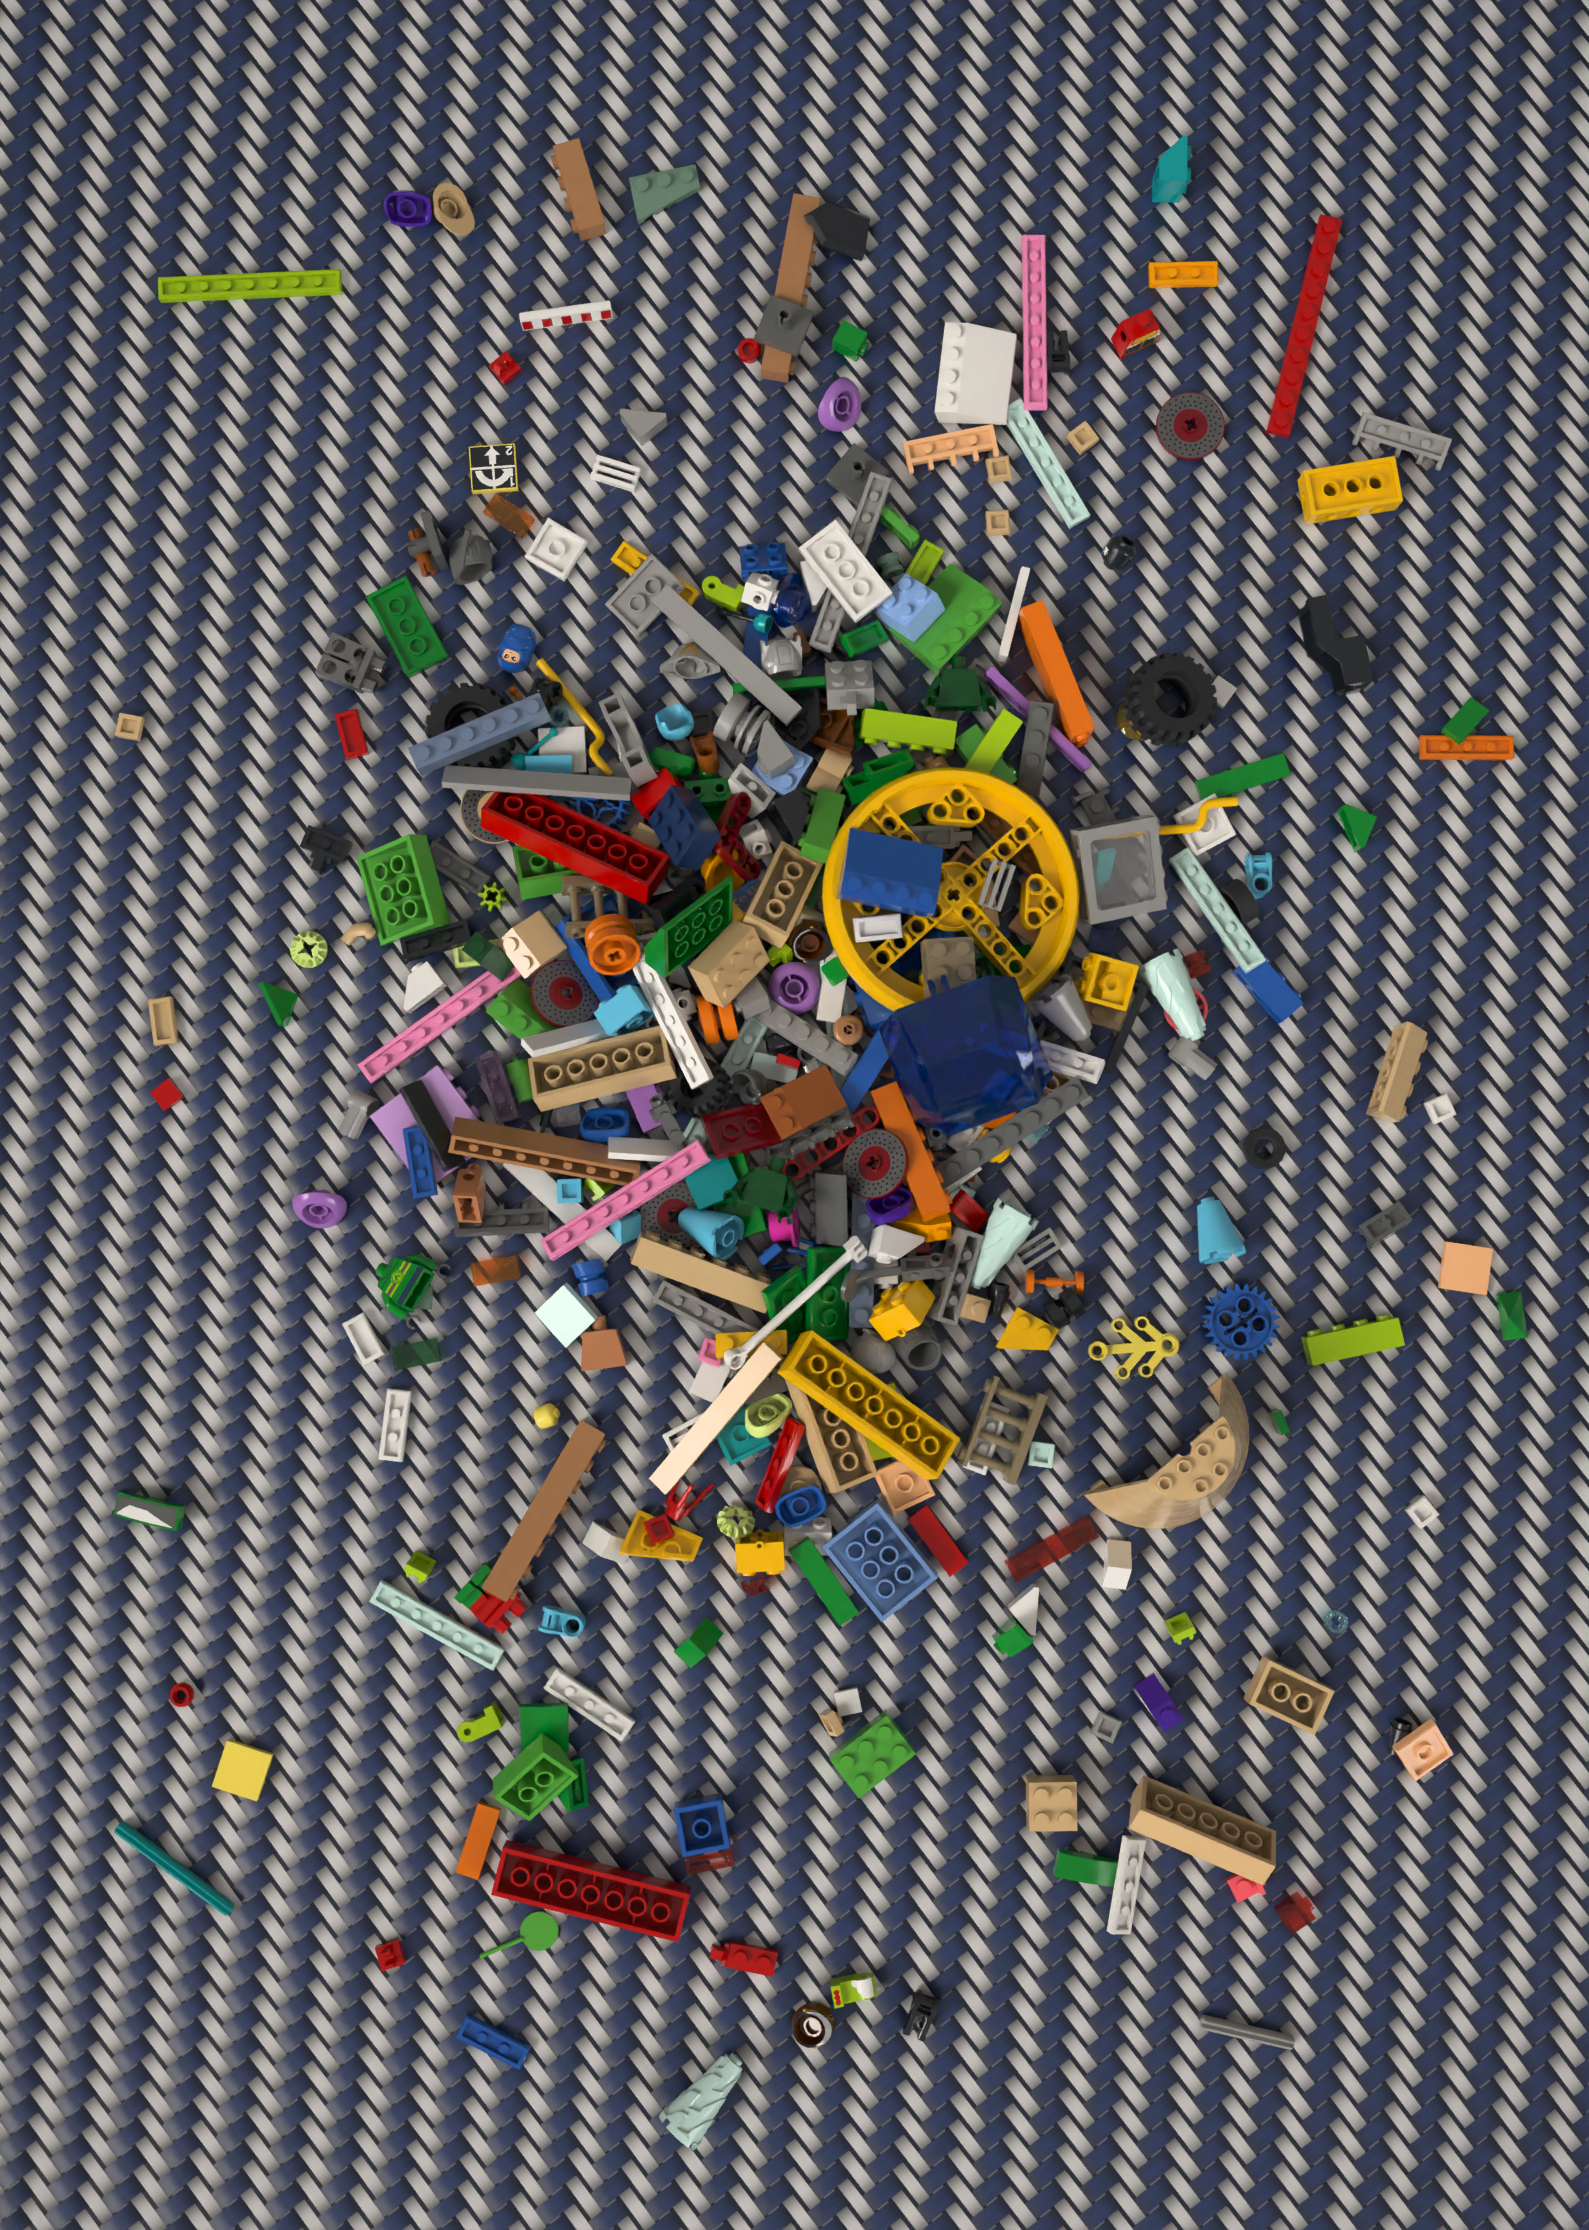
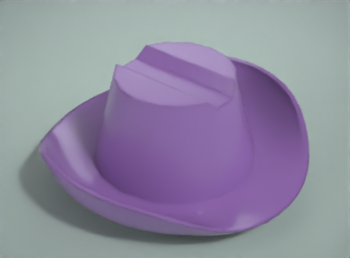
(840, 406)
(795, 987)
(319, 1208)

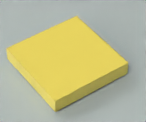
(242, 1770)

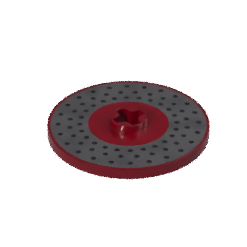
(1204, 435)
(547, 992)
(890, 1170)
(656, 1214)

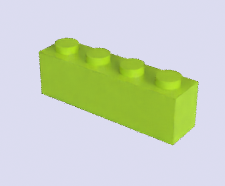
(907, 730)
(1352, 1341)

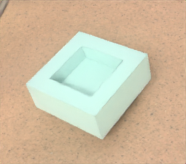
(1041, 1454)

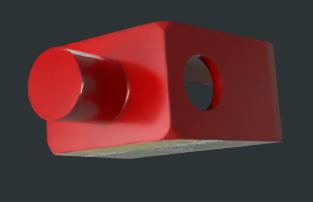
(1139, 331)

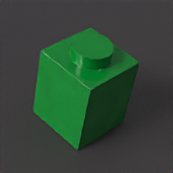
(850, 341)

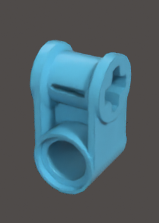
(1258, 869)
(560, 1620)

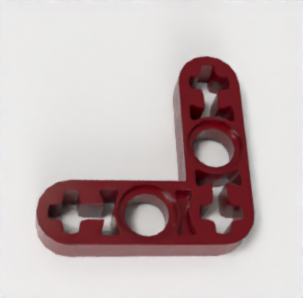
(738, 808)

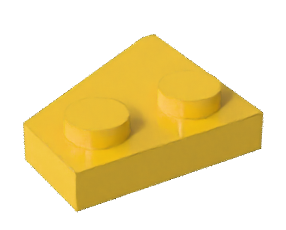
(1026, 1333)

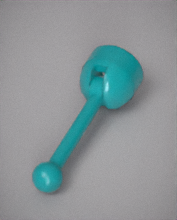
(519, 758)

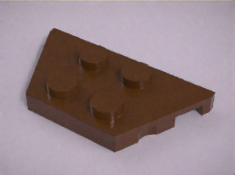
(836, 730)

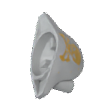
(690, 662)

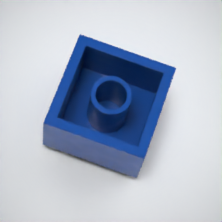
(702, 1825)

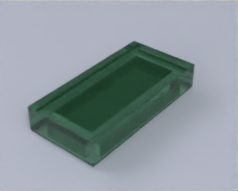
(416, 1354)

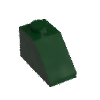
(488, 956)

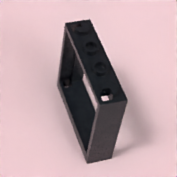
(1126, 1025)

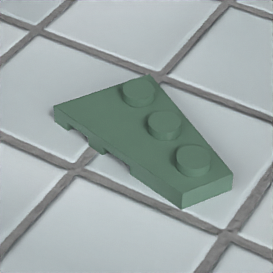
(660, 189)

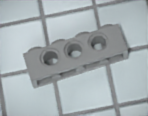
(952, 1290)

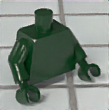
(959, 690)
(767, 1190)

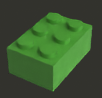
(872, 1753)

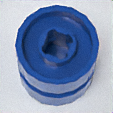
(590, 1277)

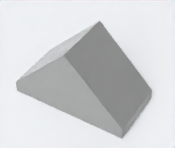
(643, 424)

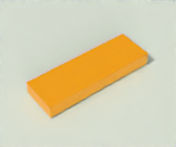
(1183, 274)

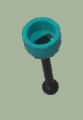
(761, 622)

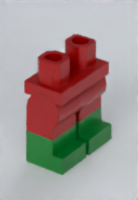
(486, 1606)

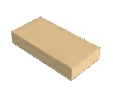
(163, 1021)

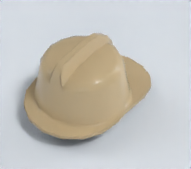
(452, 209)

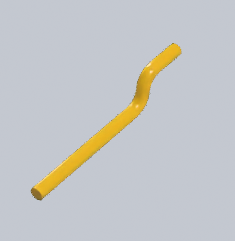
(584, 715)
(1202, 816)

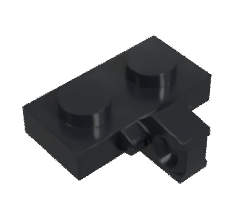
(325, 848)

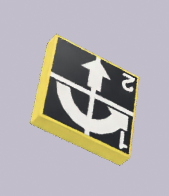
(493, 468)

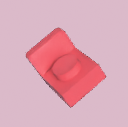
(1244, 1888)

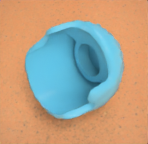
(675, 722)

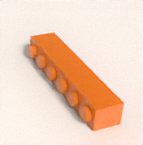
(921, 1176)

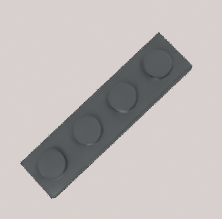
(1035, 747)

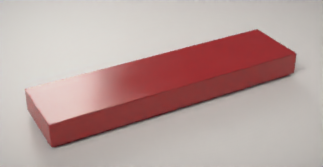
(780, 1464)

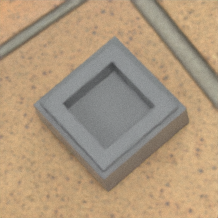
(1106, 1726)

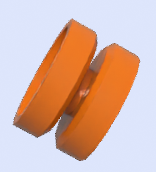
(612, 944)
(716, 1017)

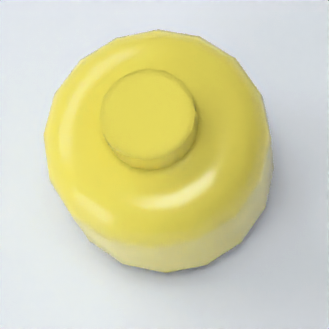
(546, 1416)

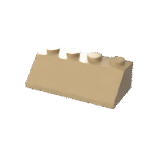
(1397, 1072)

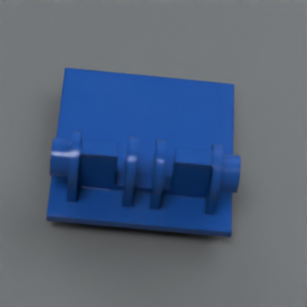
(763, 558)

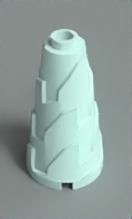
(1171, 986)
(1003, 1235)
(697, 2106)

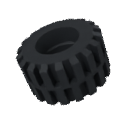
(710, 1101)

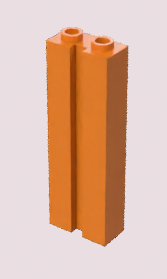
(1055, 673)

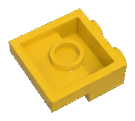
(1107, 981)

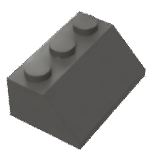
(829, 1207)

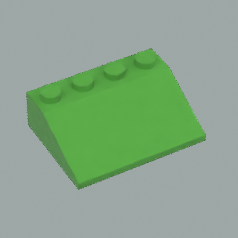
(967, 611)
(403, 888)

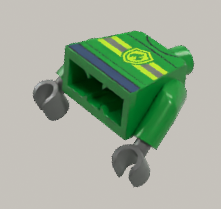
(405, 1283)

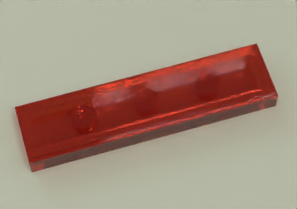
(1051, 1549)

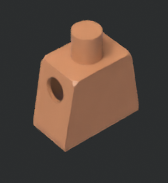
(470, 1184)
(602, 1347)

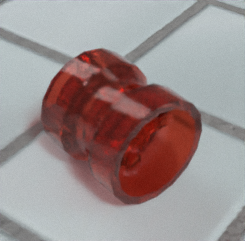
(1198, 965)

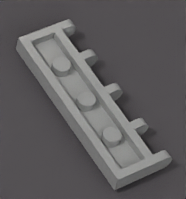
(1402, 438)

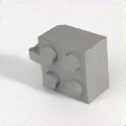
(849, 685)

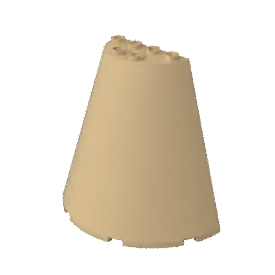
(1190, 1483)

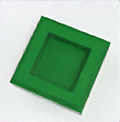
(1279, 1421)

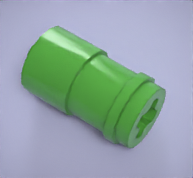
(520, 1078)

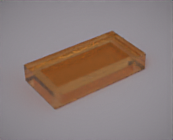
(508, 515)
(495, 1270)

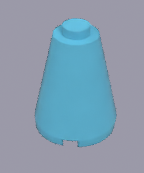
(712, 1230)
(1216, 1233)

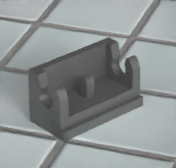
(1385, 1224)

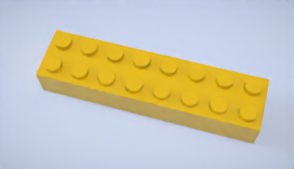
(868, 1405)

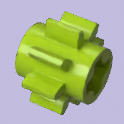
(485, 896)

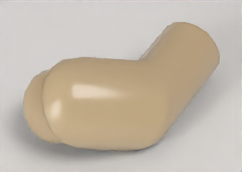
(358, 929)

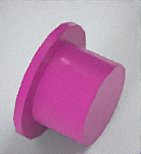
(784, 1232)

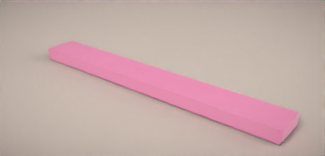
(1034, 322)
(434, 1024)
(625, 1200)

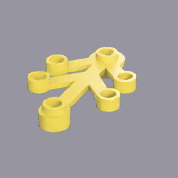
(1137, 1347)

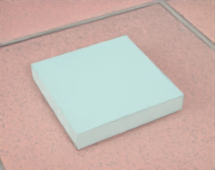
(566, 1315)

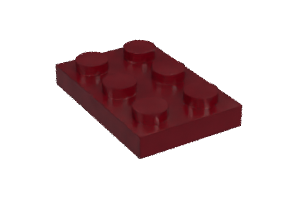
(740, 1130)

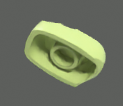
(767, 1415)

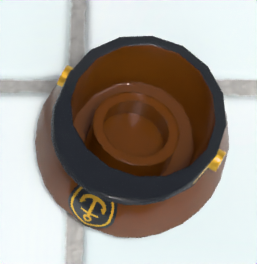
(810, 942)
(813, 2025)

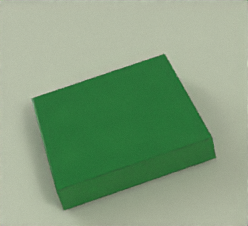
(545, 1718)

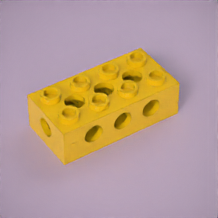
(1357, 477)

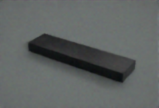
(431, 1124)

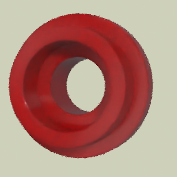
(176, 1699)

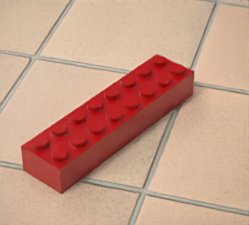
(577, 842)
(591, 1890)

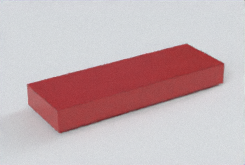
(938, 1540)

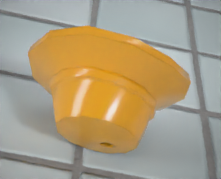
(716, 870)

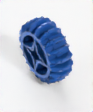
(611, 809)

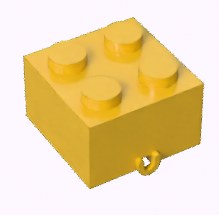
(901, 1309)
(760, 1553)

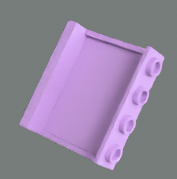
(449, 1101)

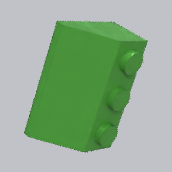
(538, 874)
(516, 1012)
(534, 1777)

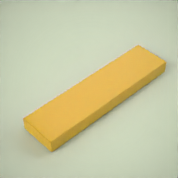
(631, 559)

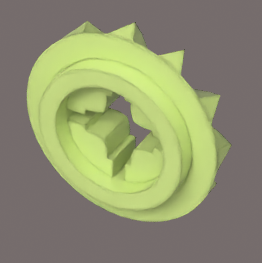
(319, 951)
(728, 1526)

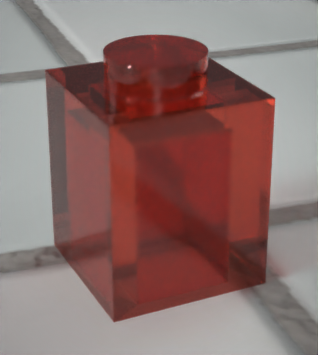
(1295, 1912)

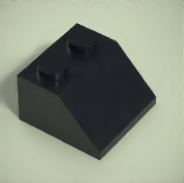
(789, 815)

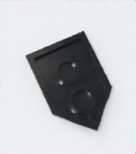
(840, 229)
(806, 723)

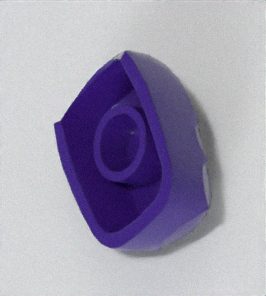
(408, 208)
(890, 1208)

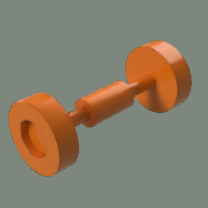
(1078, 1282)

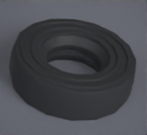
(1277, 1154)

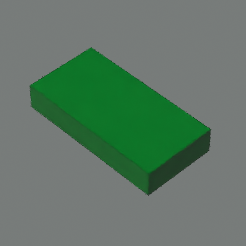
(864, 638)
(1465, 720)

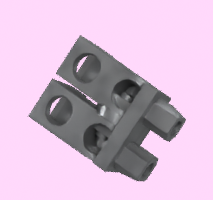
(356, 664)

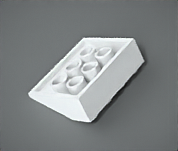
(975, 374)

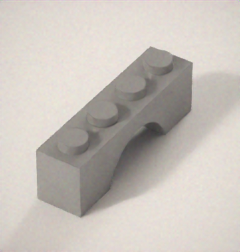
(628, 738)

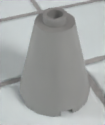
(1064, 1008)

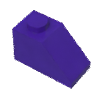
(1158, 1702)

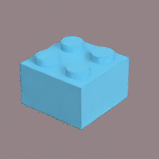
(625, 1011)

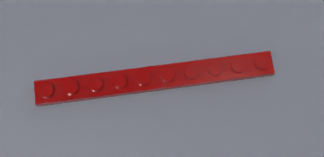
(1303, 326)

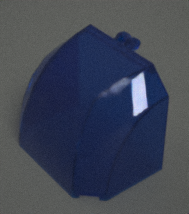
(967, 1054)

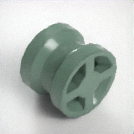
(890, 565)

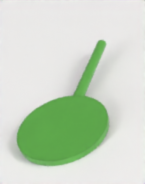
(537, 1932)

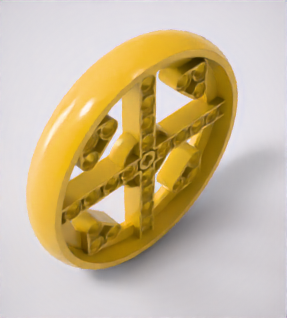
(977, 792)

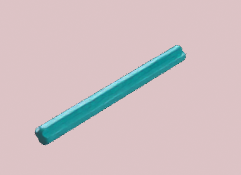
(174, 1868)

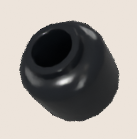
(1118, 552)

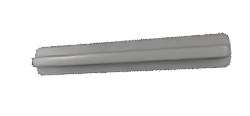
(1247, 2032)

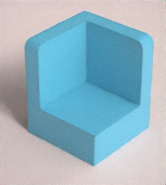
(570, 1191)
(627, 1227)

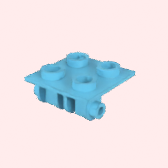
(550, 764)

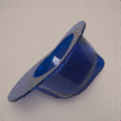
(792, 601)

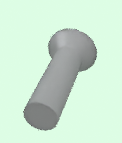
(1081, 797)

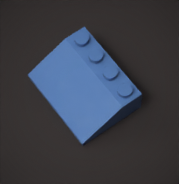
(880, 1560)

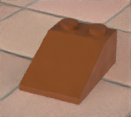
(803, 1102)

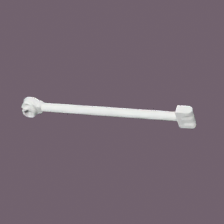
(854, 1250)

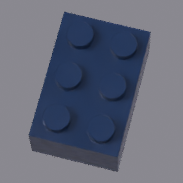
(684, 828)

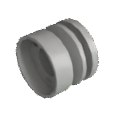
(739, 722)

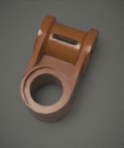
(706, 752)

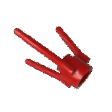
(678, 1507)

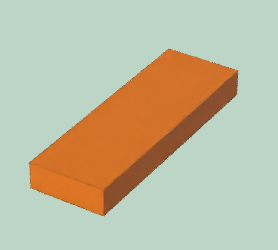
(478, 1840)

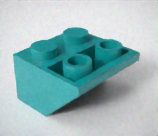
(1172, 173)

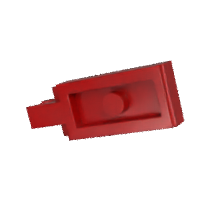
(745, 1957)

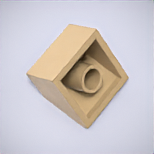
(532, 944)

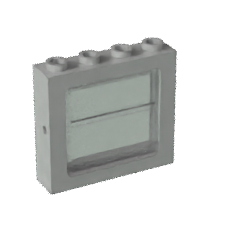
(1119, 869)

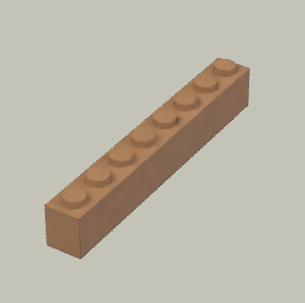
(792, 279)
(540, 1151)
(543, 1511)

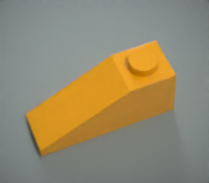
(932, 1230)

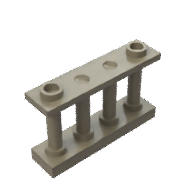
(582, 885)
(1019, 1447)

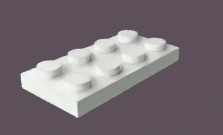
(845, 571)

